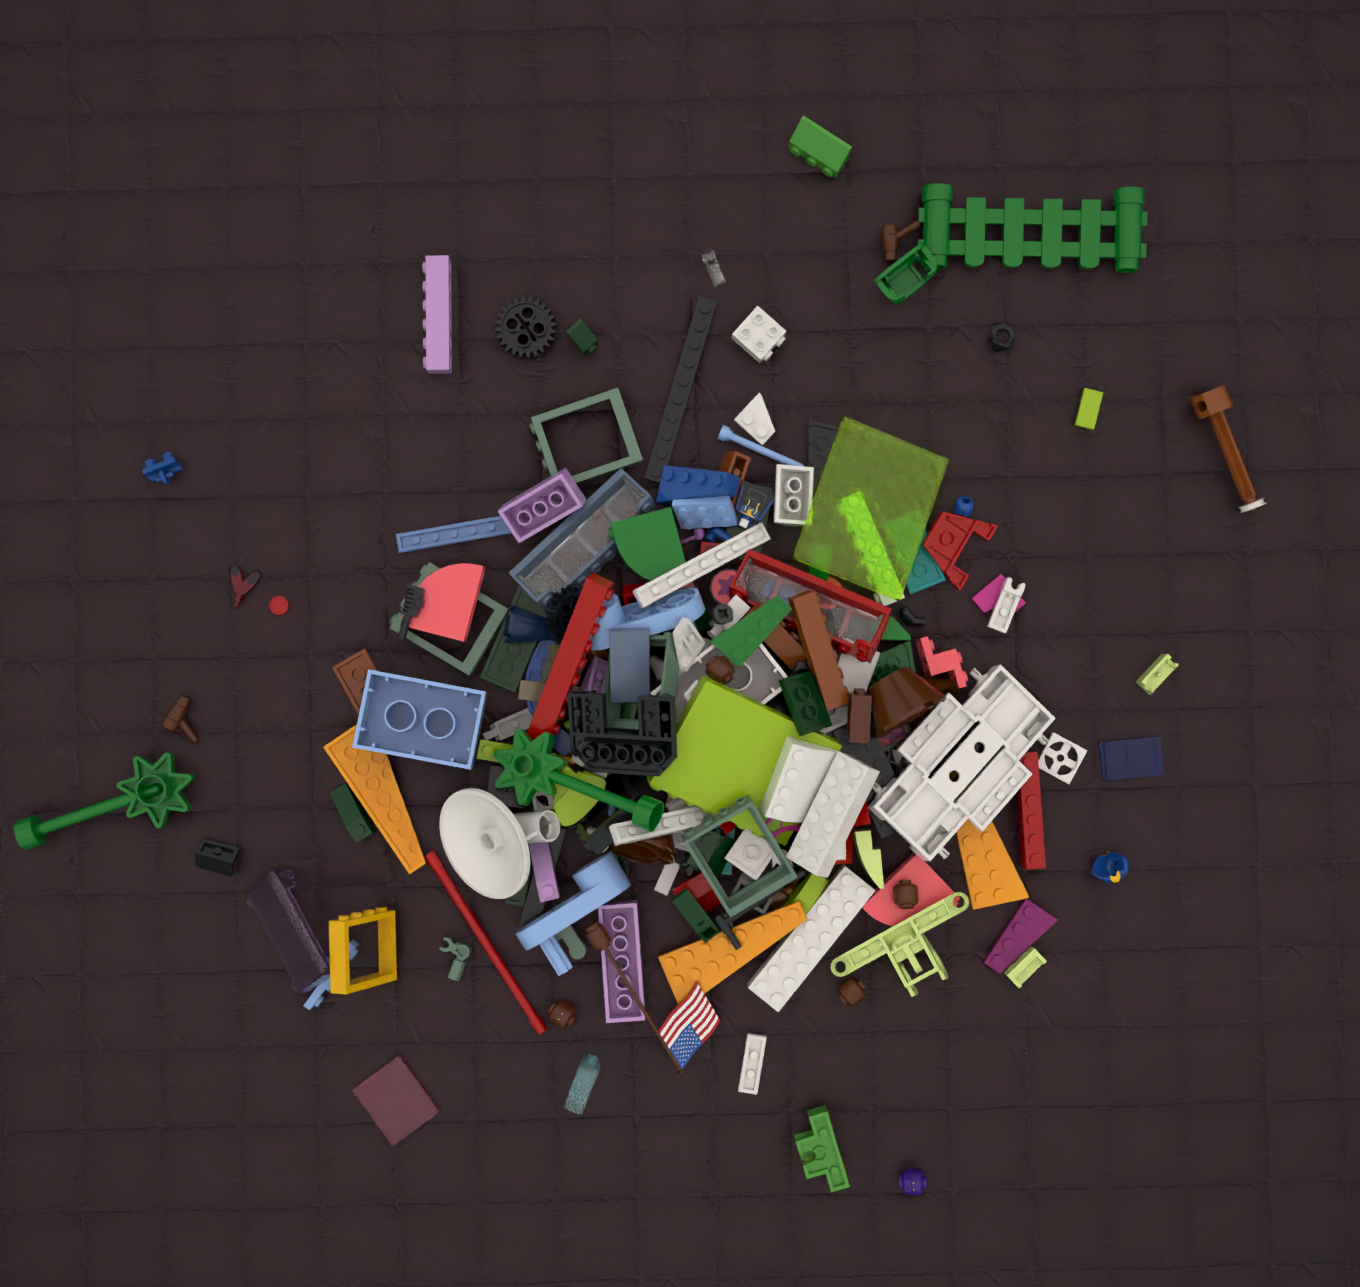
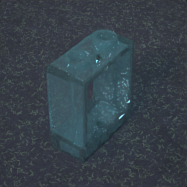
(582, 1084)

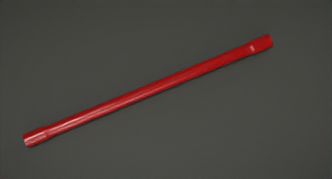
(437, 866)

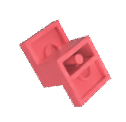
(941, 662)

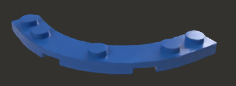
(540, 655)

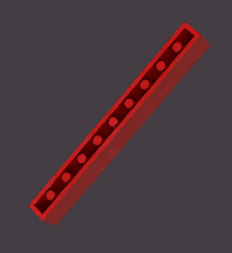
(571, 655)

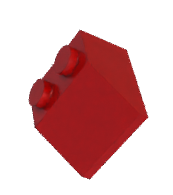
(700, 889)

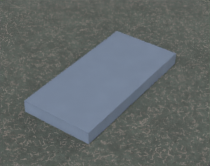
(629, 664)

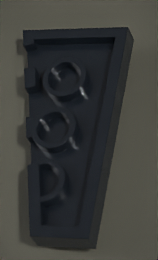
(820, 442)

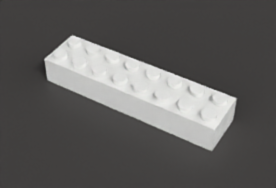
(809, 941)

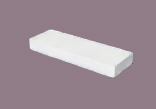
(752, 1063)

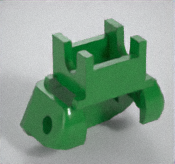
(903, 279)

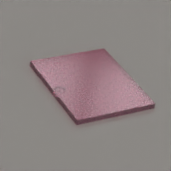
(396, 1100)

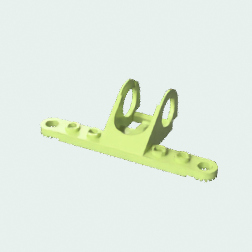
(904, 942)

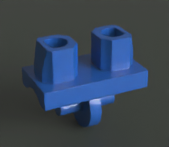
(163, 470)

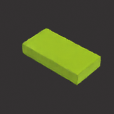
(1088, 409)

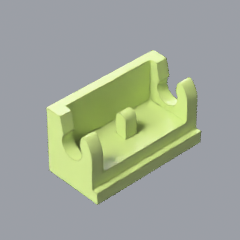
(1156, 673)
(1024, 966)

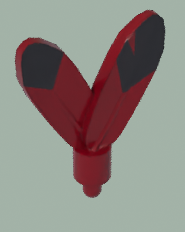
(241, 587)

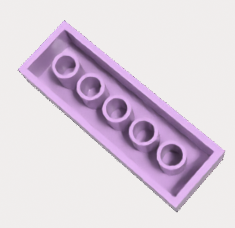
(622, 925)

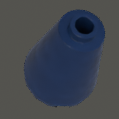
(524, 626)

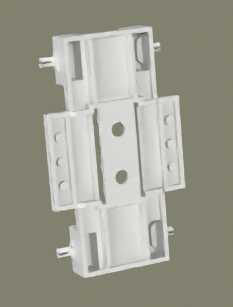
(924, 807)

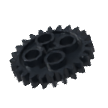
(512, 336)
(558, 618)

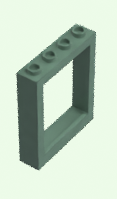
(625, 426)
(482, 642)
(668, 683)
(756, 890)

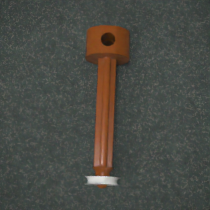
(1212, 405)

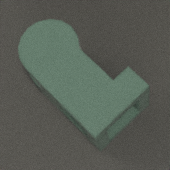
(573, 940)

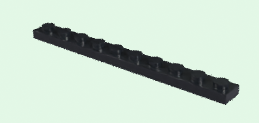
(681, 388)

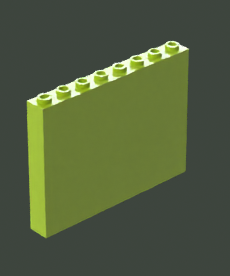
(729, 752)

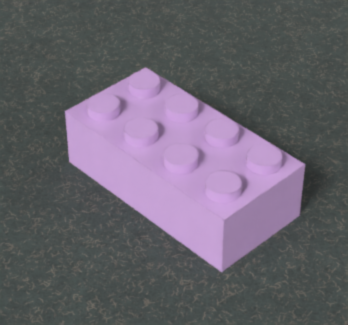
(542, 505)

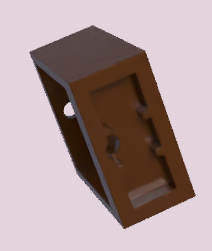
(859, 716)

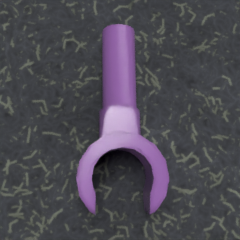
(698, 535)

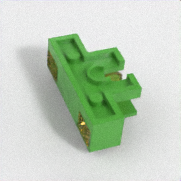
(820, 1150)

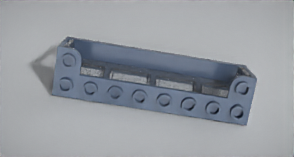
(581, 541)

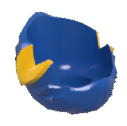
(1110, 867)

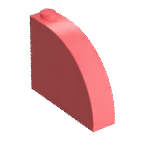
(450, 601)
(930, 891)

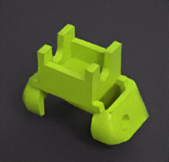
(571, 805)

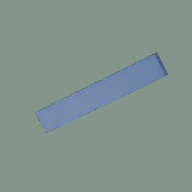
(451, 534)

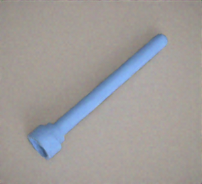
(726, 434)

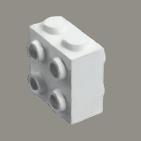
(759, 335)

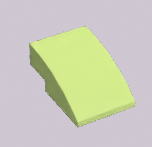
(868, 855)

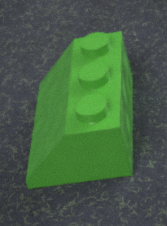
(819, 147)

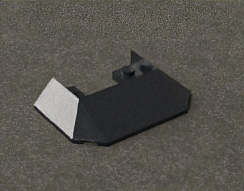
(623, 751)

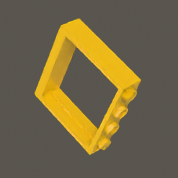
(339, 950)

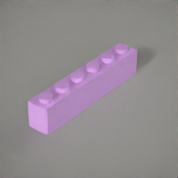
(438, 314)

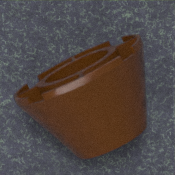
(901, 699)
(648, 850)

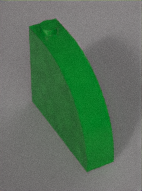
(648, 543)

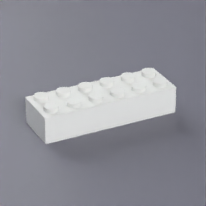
(832, 814)

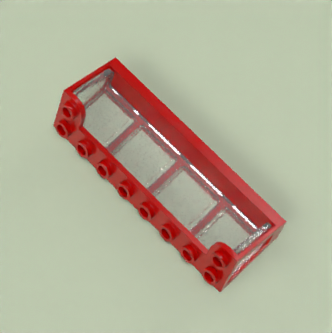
(851, 618)

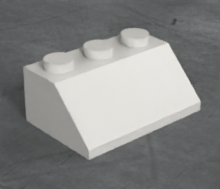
(793, 494)

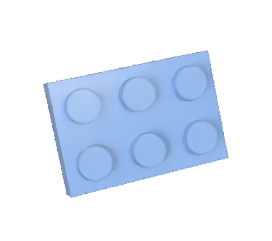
(705, 512)

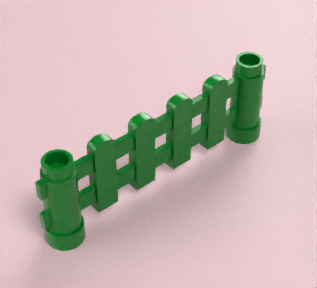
(1126, 220)

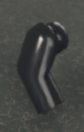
(909, 619)

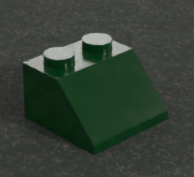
(714, 848)

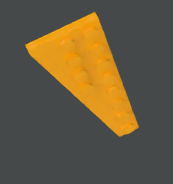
(376, 788)
(987, 865)
(718, 959)

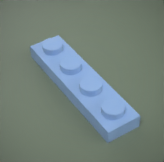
(316, 997)

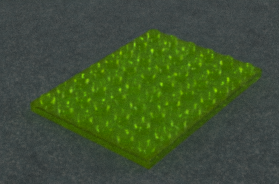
(871, 508)

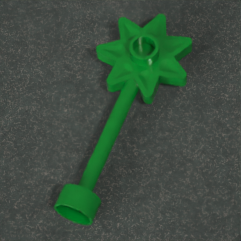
(533, 768)
(152, 790)

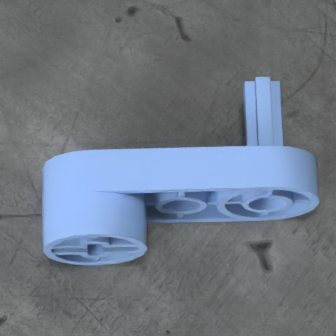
(657, 616)
(598, 884)

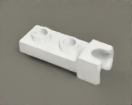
(1005, 606)

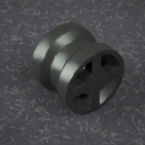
(719, 615)

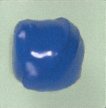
(964, 506)

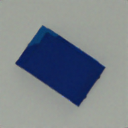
(1131, 758)

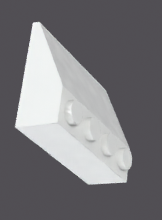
(796, 780)

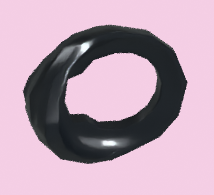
(999, 347)

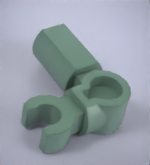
(462, 951)

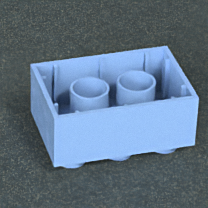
(420, 719)

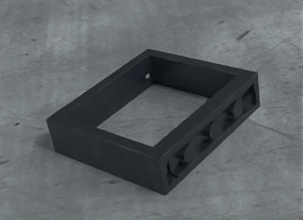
(602, 837)

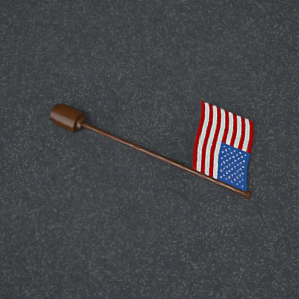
(684, 1026)

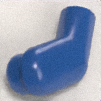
(717, 533)

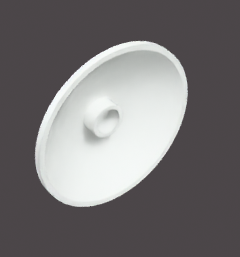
(490, 842)

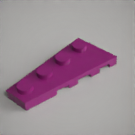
(1019, 934)

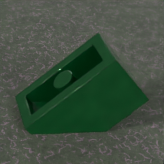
(582, 338)

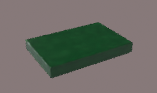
(805, 703)

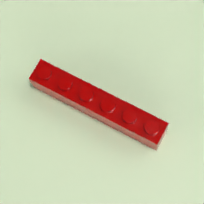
(1030, 816)

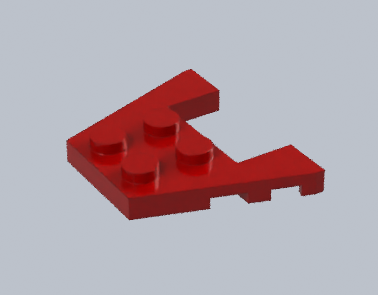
(948, 539)

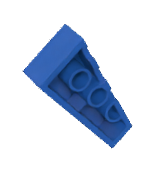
(694, 483)

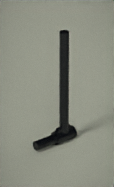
(726, 923)

